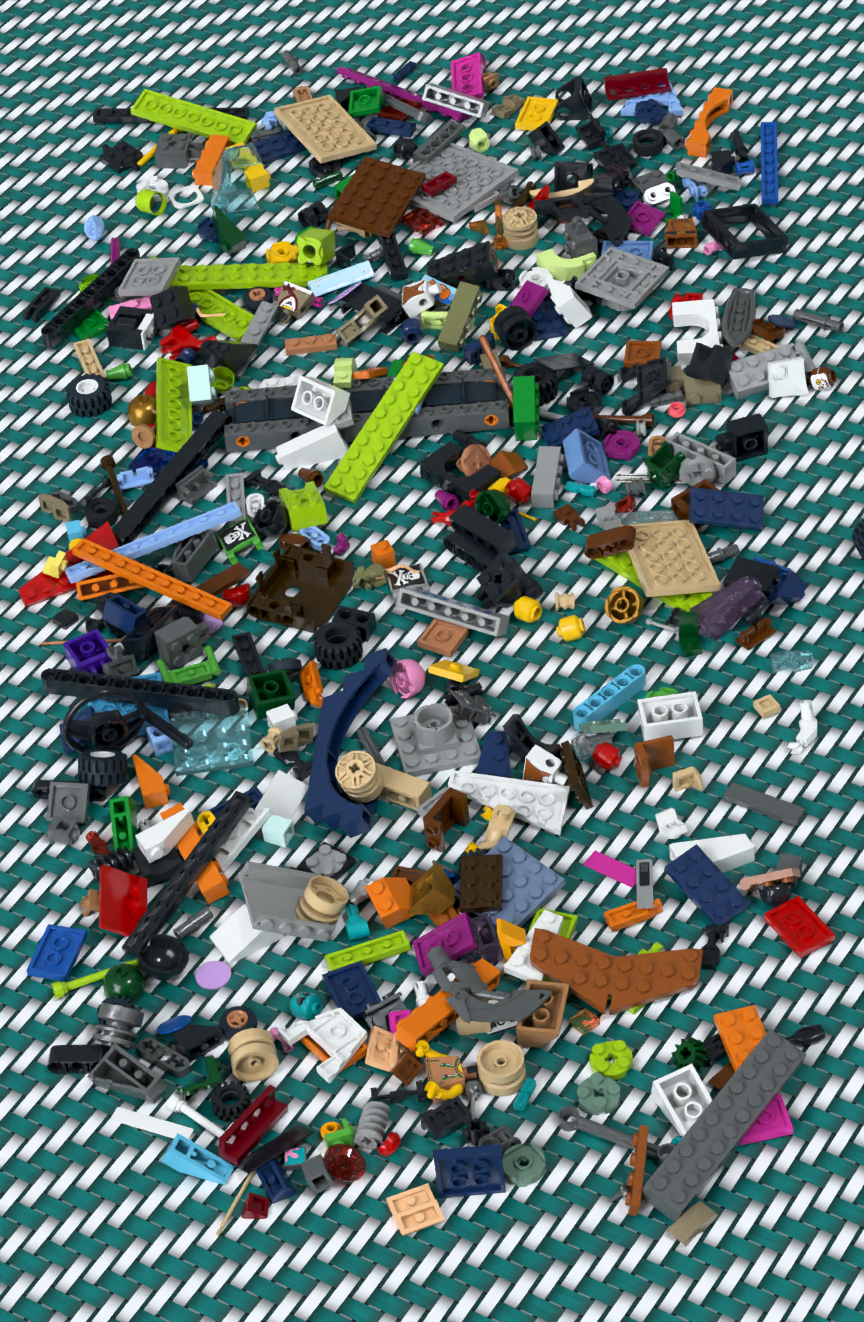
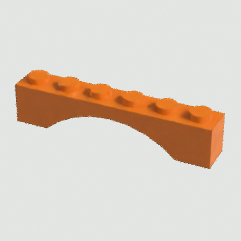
(718, 103)

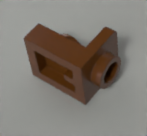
(407, 1067)

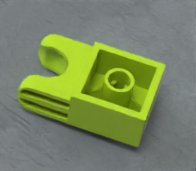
(304, 506)

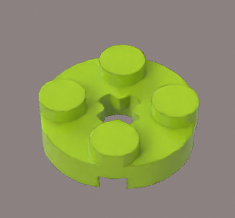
(611, 1049)

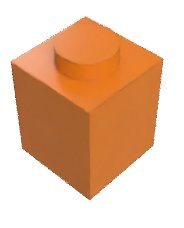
(383, 554)

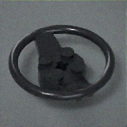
(107, 728)

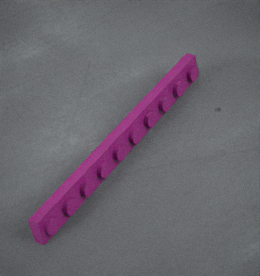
(396, 91)

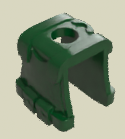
(662, 467)

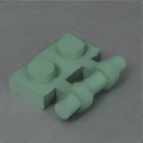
(600, 727)

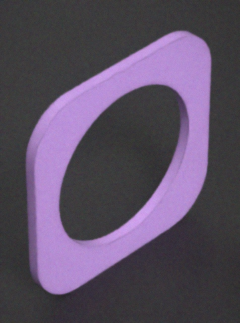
(344, 293)

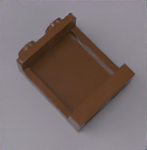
(446, 812)

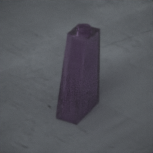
(727, 606)

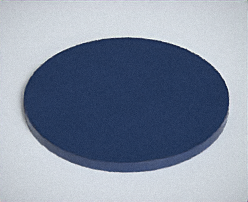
(781, 320)

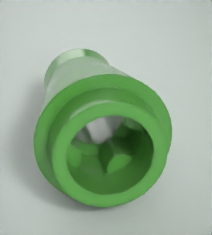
(418, 246)
(119, 372)

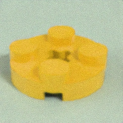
(282, 252)

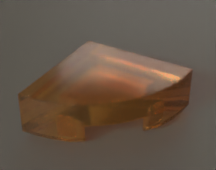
(480, 226)

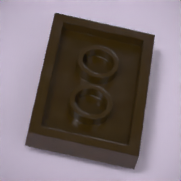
(576, 773)
(481, 883)

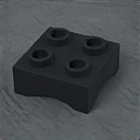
(160, 869)

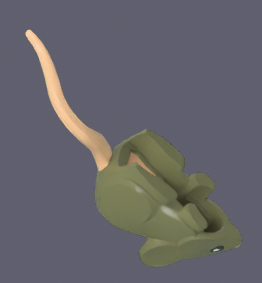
(375, 575)

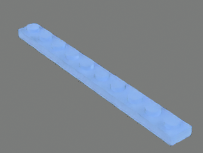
(160, 539)

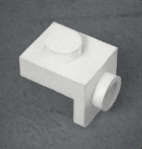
(669, 824)

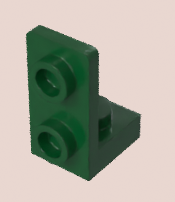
(688, 634)

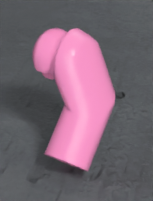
(274, 1032)

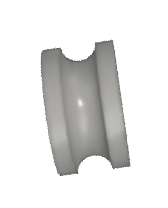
(641, 428)

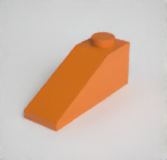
(151, 784)

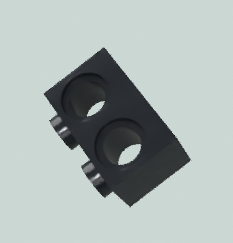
(362, 619)

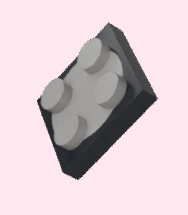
(327, 862)

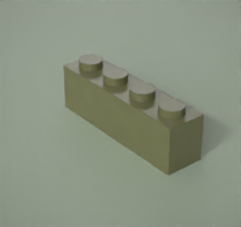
(459, 317)

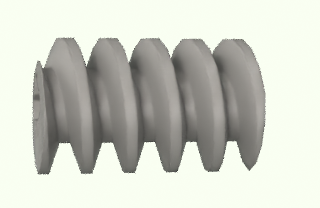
(372, 1125)

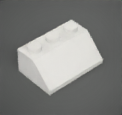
(319, 400)
(670, 715)

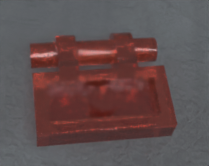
(422, 221)

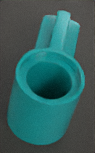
(356, 924)

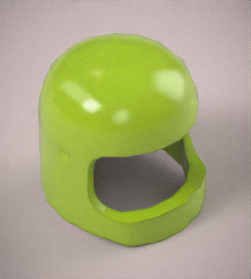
(145, 199)

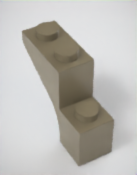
(695, 390)

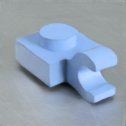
(270, 120)

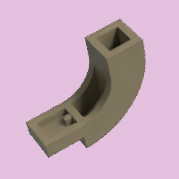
(361, 322)

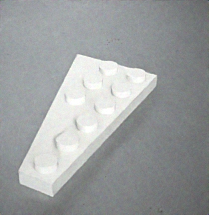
(533, 801)

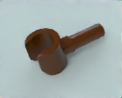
(505, 362)

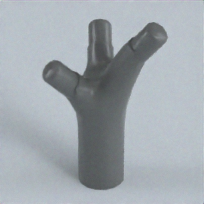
(622, 1192)

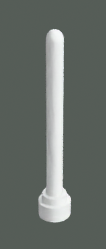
(178, 1104)

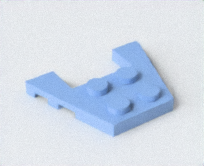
(663, 99)

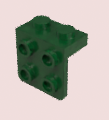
(213, 1068)

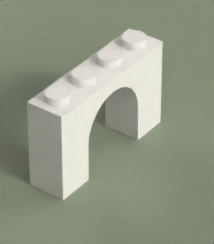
(696, 313)

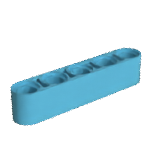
(610, 696)

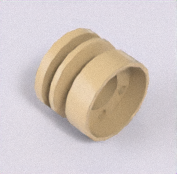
(520, 228)
(359, 776)
(322, 900)

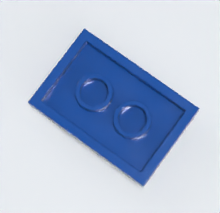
(57, 952)

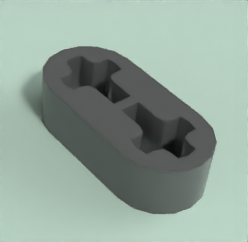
(69, 500)

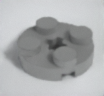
(689, 469)

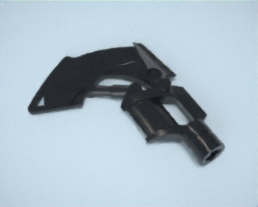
(614, 226)

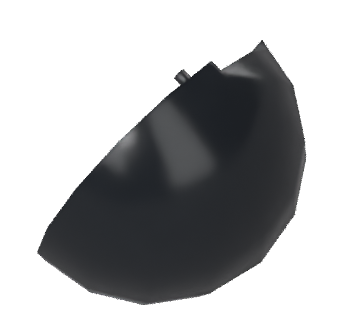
(163, 957)

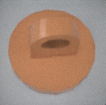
(473, 459)

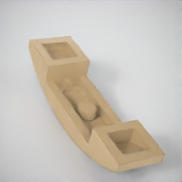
(585, 186)

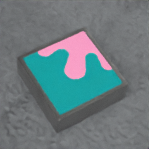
(294, 1158)

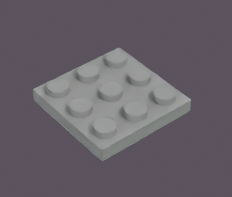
(149, 276)

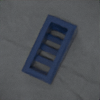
(474, 349)

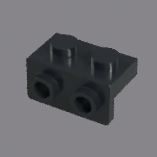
(591, 133)

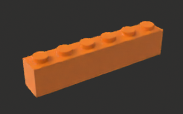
(210, 881)
(436, 1013)

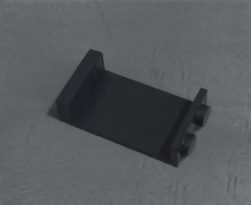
(363, 293)

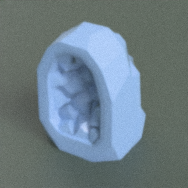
(94, 228)

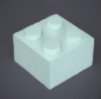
(200, 385)

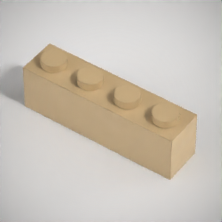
(404, 788)

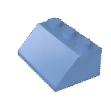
(585, 457)

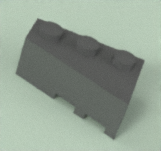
(193, 555)
(127, 1075)

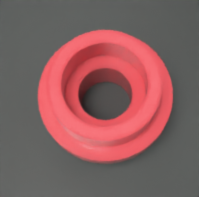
(676, 409)

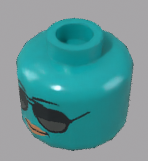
(305, 1006)

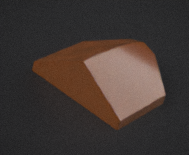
(508, 463)

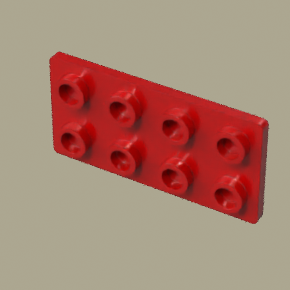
(121, 900)

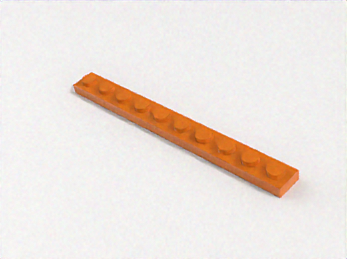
(152, 579)

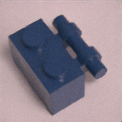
(123, 613)

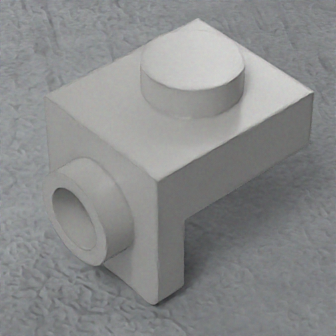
(607, 518)

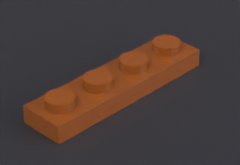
(635, 1178)

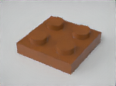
(641, 352)

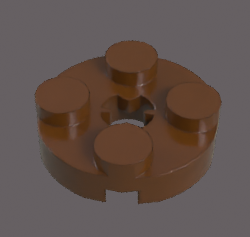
(767, 330)

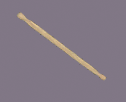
(235, 1202)

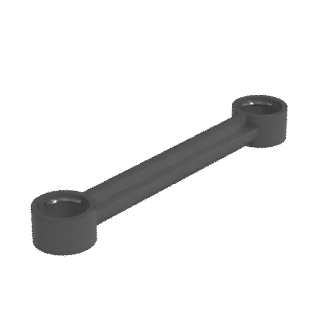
(407, 109)
(608, 1133)

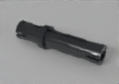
(740, 150)

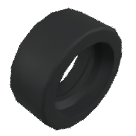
(648, 149)

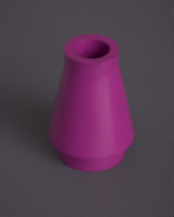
(447, 500)

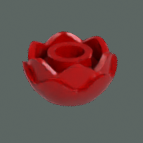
(390, 1144)

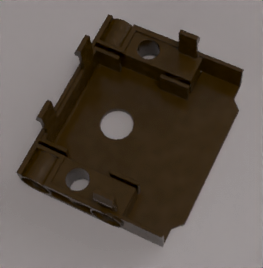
(318, 576)

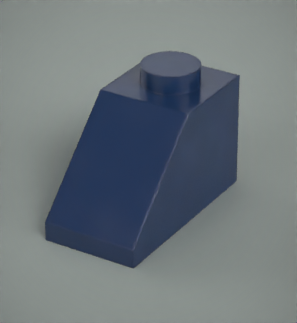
(788, 589)

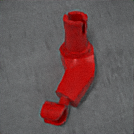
(444, 517)

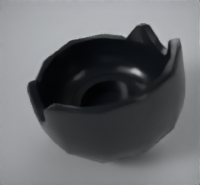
(776, 895)

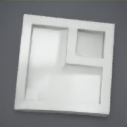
(787, 378)

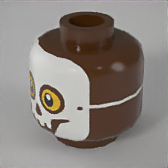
(822, 378)

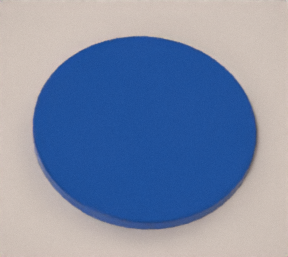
(174, 1024)

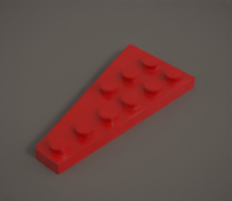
(45, 587)

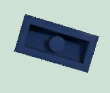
(276, 1181)

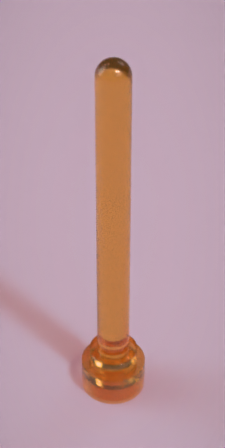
(499, 241)

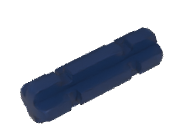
(404, 71)

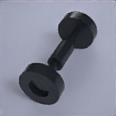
(400, 1094)

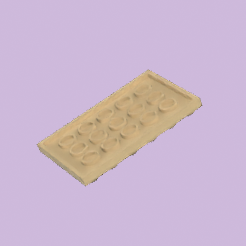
(325, 128)
(671, 559)

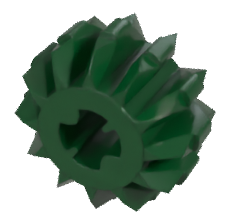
(690, 1047)

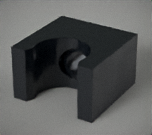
(710, 363)

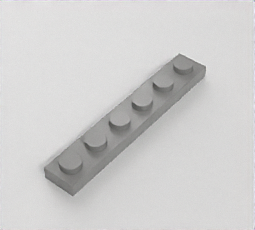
(256, 331)

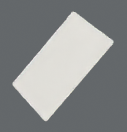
(283, 795)

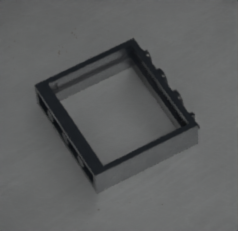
(715, 219)

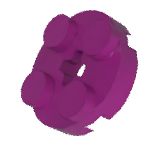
(614, 448)

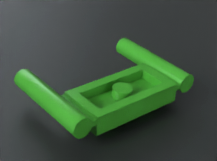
(193, 673)

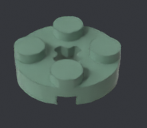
(598, 1084)
(528, 1174)

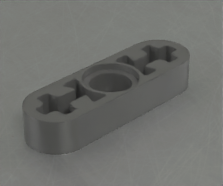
(167, 1065)

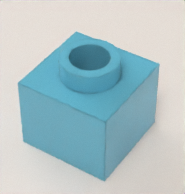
(75, 530)

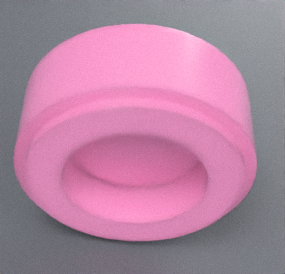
(604, 484)

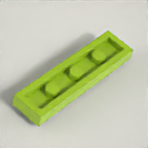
(369, 951)

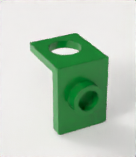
(676, 206)

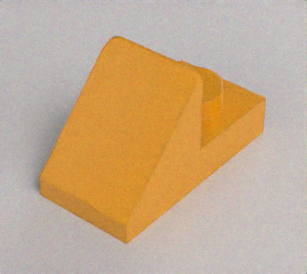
(510, 937)

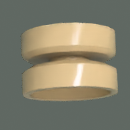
(253, 1055)
(501, 1067)

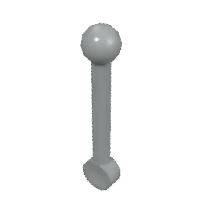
(649, 621)

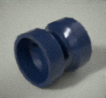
(187, 356)

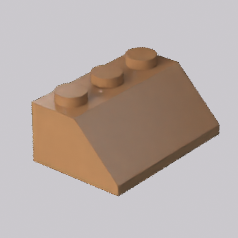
(546, 1021)

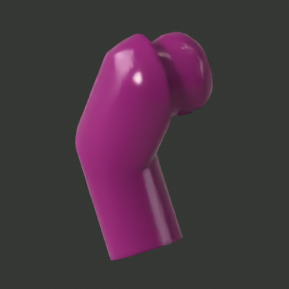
(342, 545)

